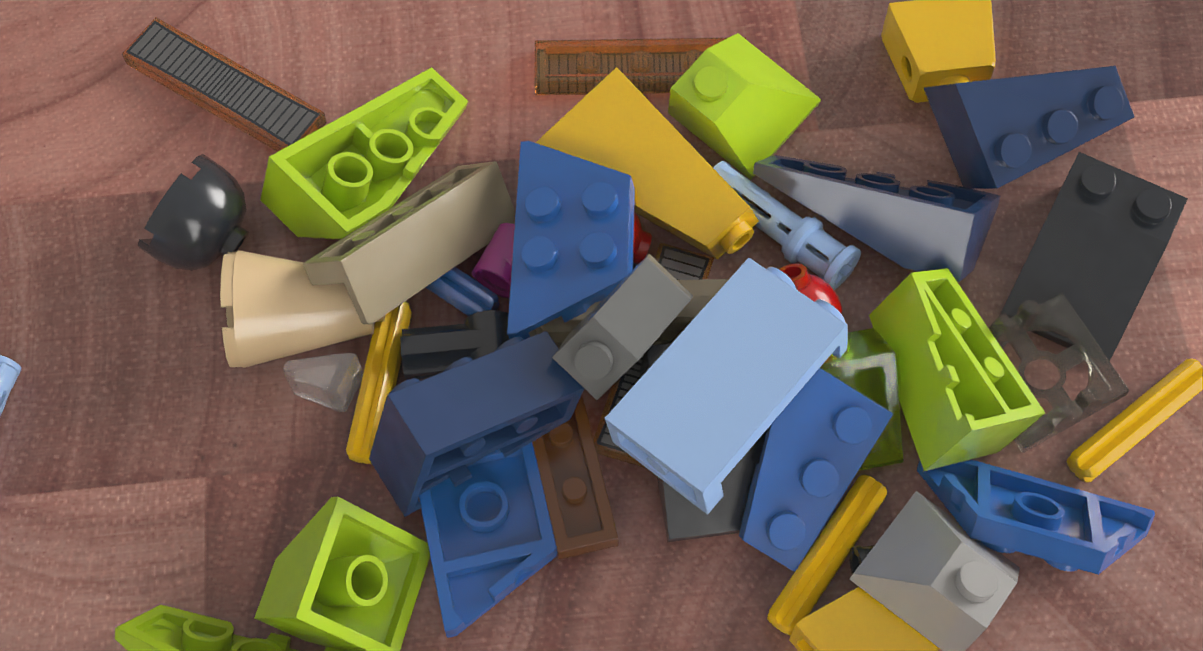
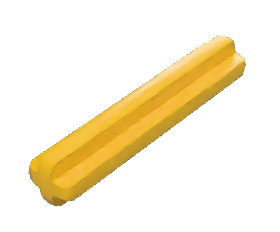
(377, 381)
(1137, 421)
(827, 554)

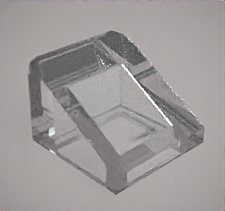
(326, 379)

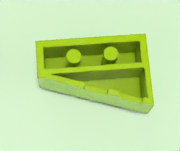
(951, 372)

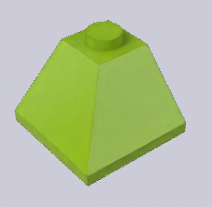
(740, 102)
(346, 581)

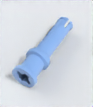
(805, 233)

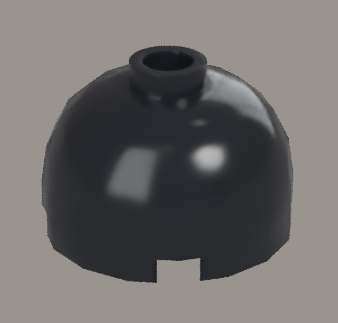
(197, 218)

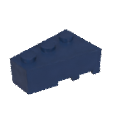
(1022, 122)
(468, 411)

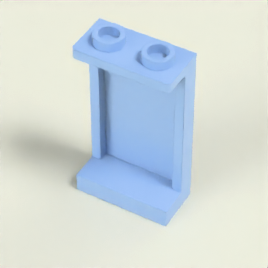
(726, 381)

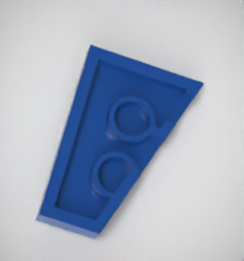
(808, 465)

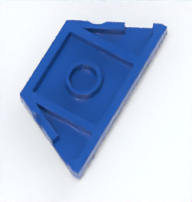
(567, 237)
(1038, 516)
(486, 534)

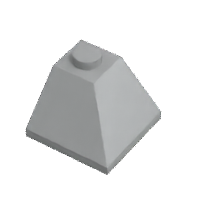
(936, 576)

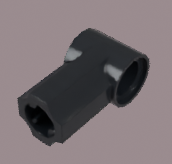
(432, 349)

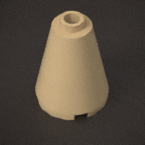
(279, 312)

